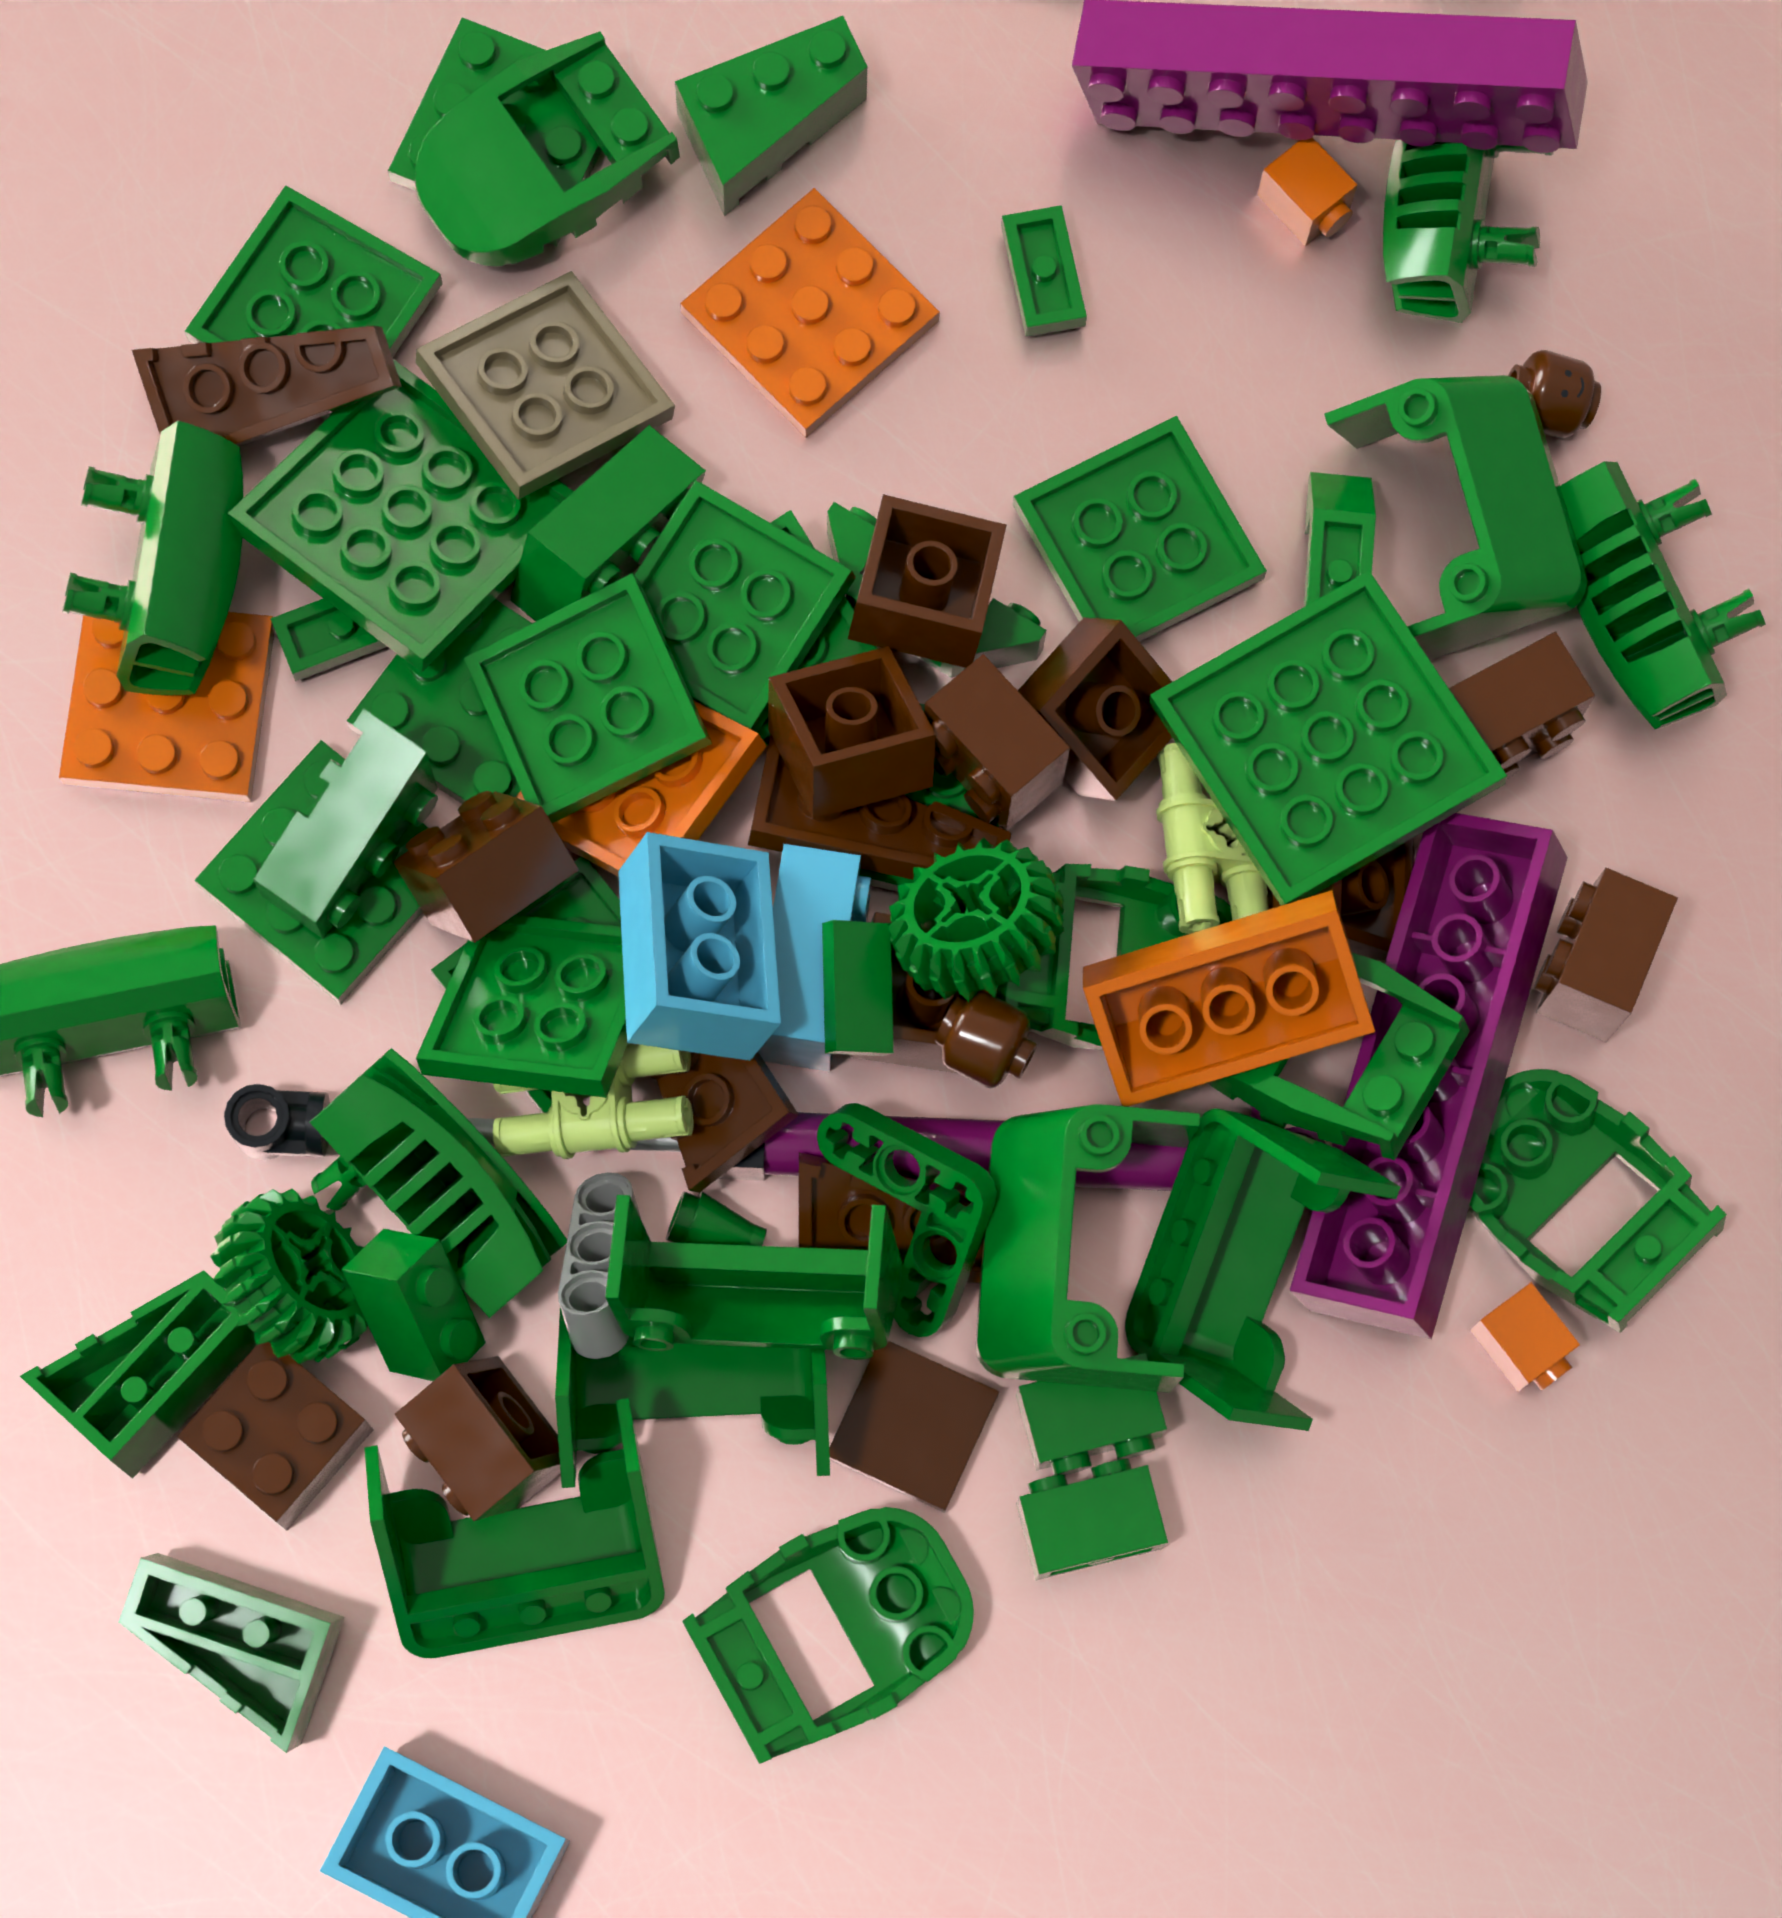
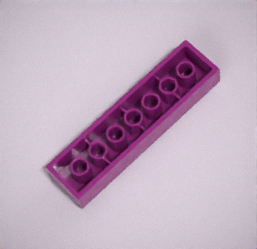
(1333, 73)
(1474, 943)

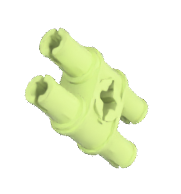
(1202, 850)
(607, 1121)

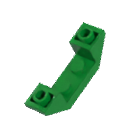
(1339, 531)
(1009, 632)

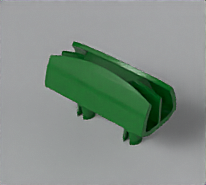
(1438, 227)
(182, 561)
(1633, 603)
(112, 1001)
(437, 1179)

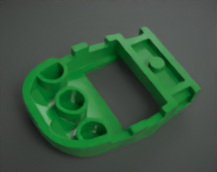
(493, 189)
(1146, 919)
(1392, 1086)
(1542, 1151)
(890, 1593)

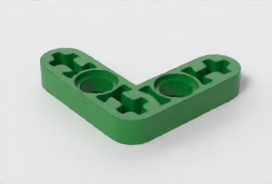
(939, 1208)

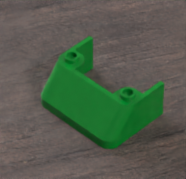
(1526, 543)
(1223, 1255)
(753, 1292)
(1023, 1307)
(688, 1381)
(521, 1570)

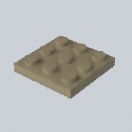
(544, 384)

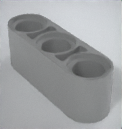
(585, 1267)

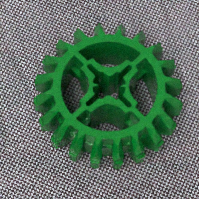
(976, 919)
(286, 1277)

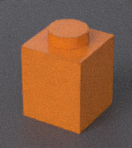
(1308, 191)
(1526, 1339)

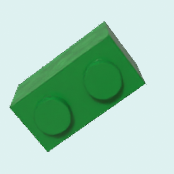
(413, 1304)
(1081, 1421)
(1090, 1519)

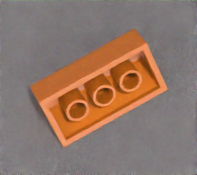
(1227, 999)

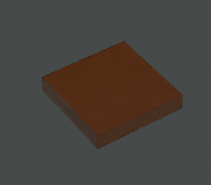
(912, 1425)

